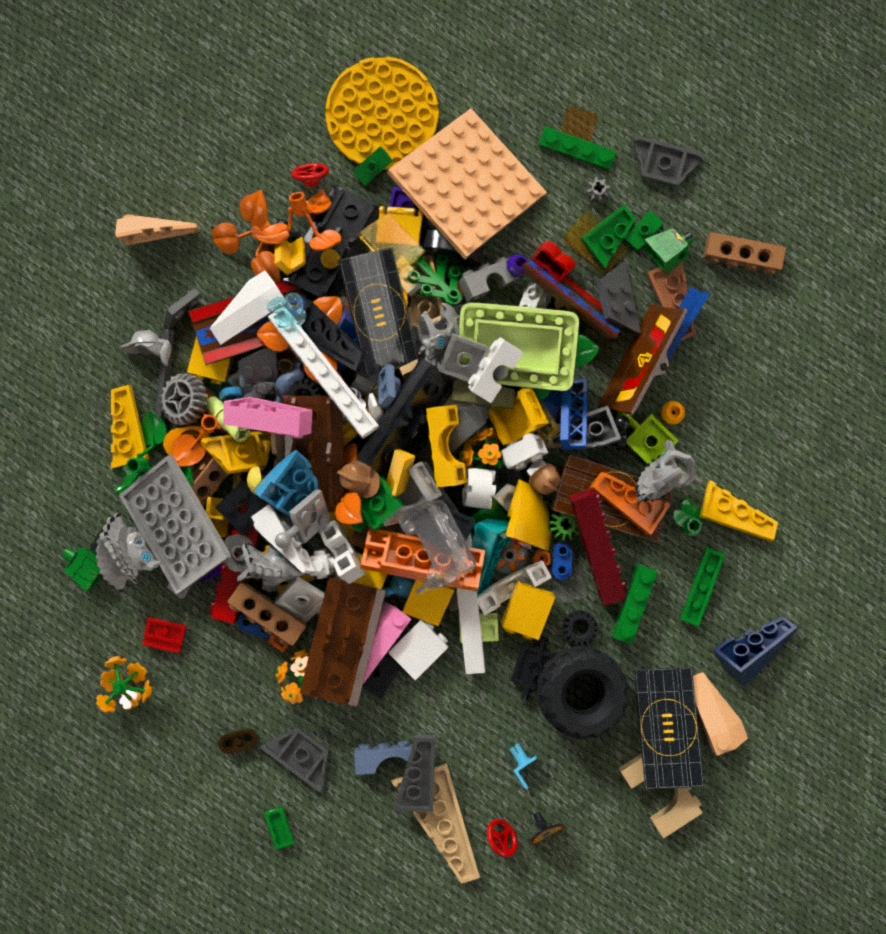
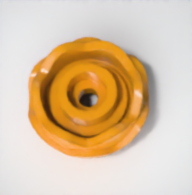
(667, 415)

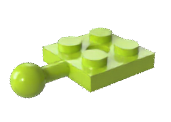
(648, 427)

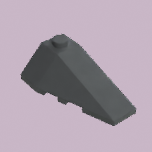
(600, 430)

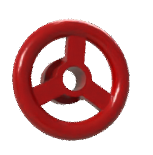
(308, 173)
(499, 840)

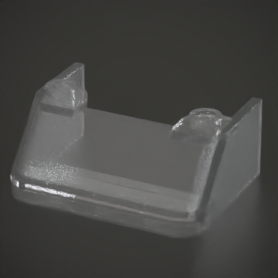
(440, 539)

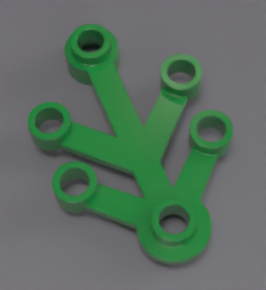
(437, 279)

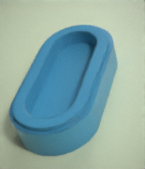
(230, 393)

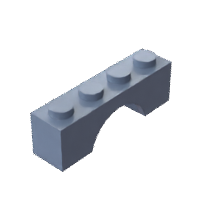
(369, 758)

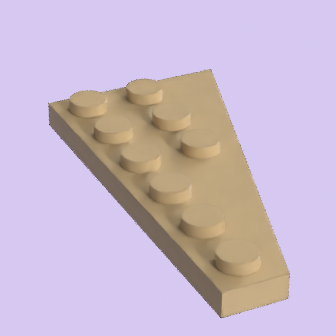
(447, 826)

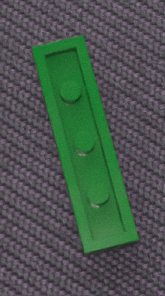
(577, 148)
(702, 586)

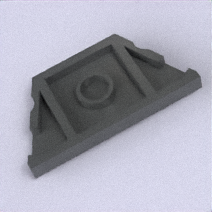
(664, 161)
(618, 299)
(258, 367)
(300, 755)

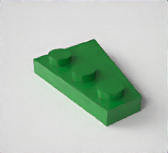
(607, 235)

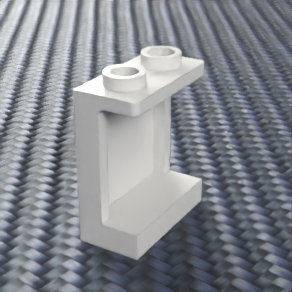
(419, 648)

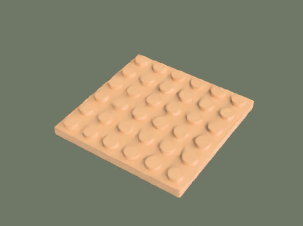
(467, 183)

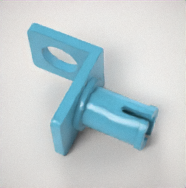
(522, 761)

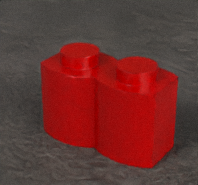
(551, 258)

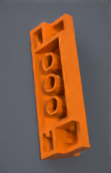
(407, 558)

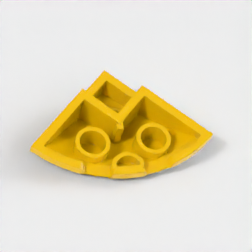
(529, 517)

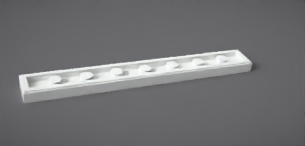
(327, 378)
(471, 628)

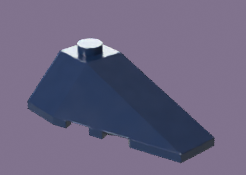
(751, 653)

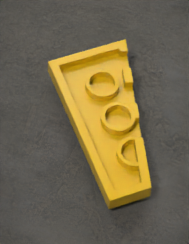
(126, 427)
(729, 511)

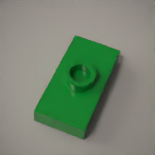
(372, 165)
(644, 229)
(279, 827)

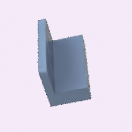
(387, 386)

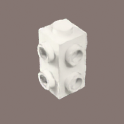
(535, 297)
(523, 452)
(323, 563)

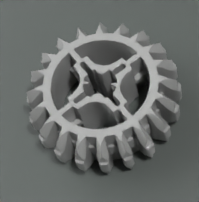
(183, 399)

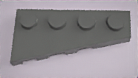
(417, 784)

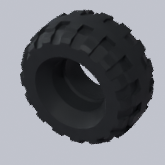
(604, 708)

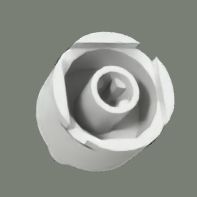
(479, 488)

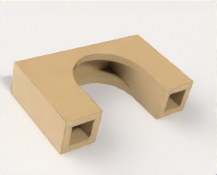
(675, 815)

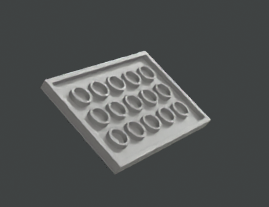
(174, 524)

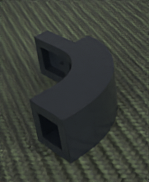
(437, 244)

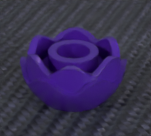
(512, 265)

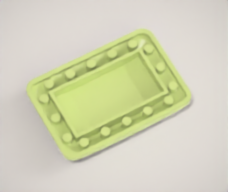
(542, 334)

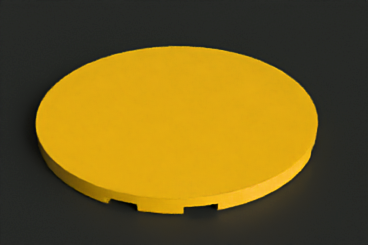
(383, 106)

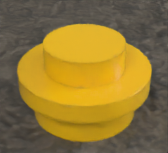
(330, 258)

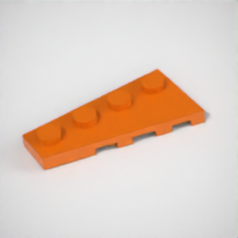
(623, 498)

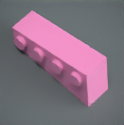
(268, 416)

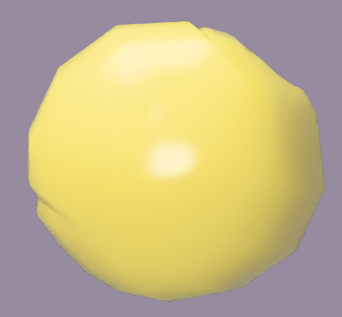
(254, 478)

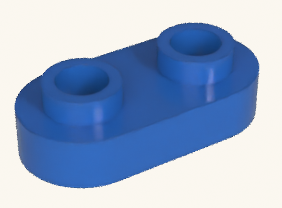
(562, 560)
(255, 629)

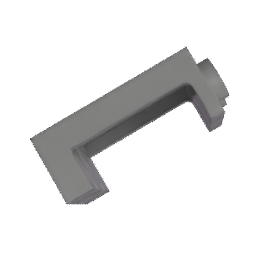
(420, 486)

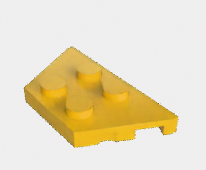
(239, 456)

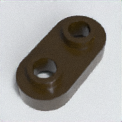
(238, 740)

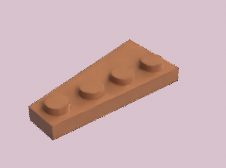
(671, 290)

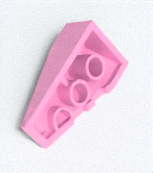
(389, 627)

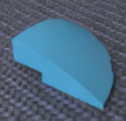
(288, 483)

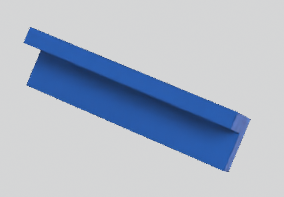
(693, 303)
(566, 416)

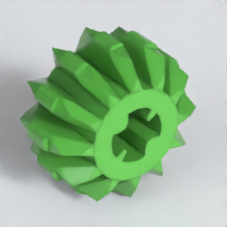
(560, 529)

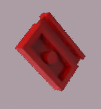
(164, 634)

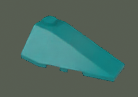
(490, 537)

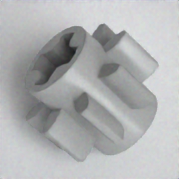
(594, 193)

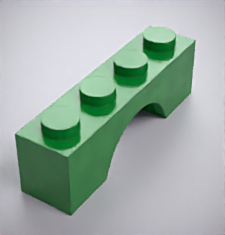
(636, 600)

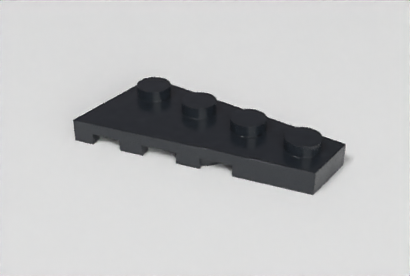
(331, 338)

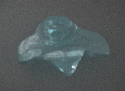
(287, 313)

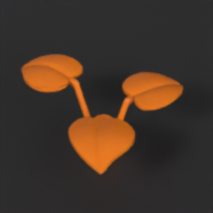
(316, 204)
(224, 235)
(273, 340)
(188, 450)
(349, 508)

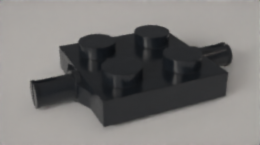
(531, 664)

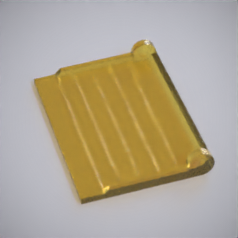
(581, 228)
(389, 233)

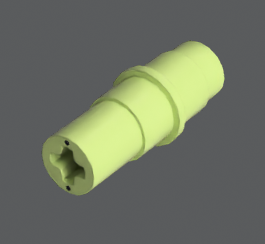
(216, 408)

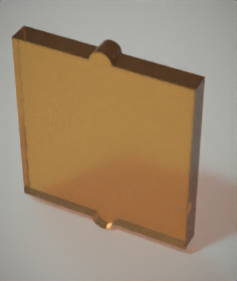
(579, 123)

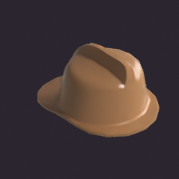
(360, 479)
(545, 479)

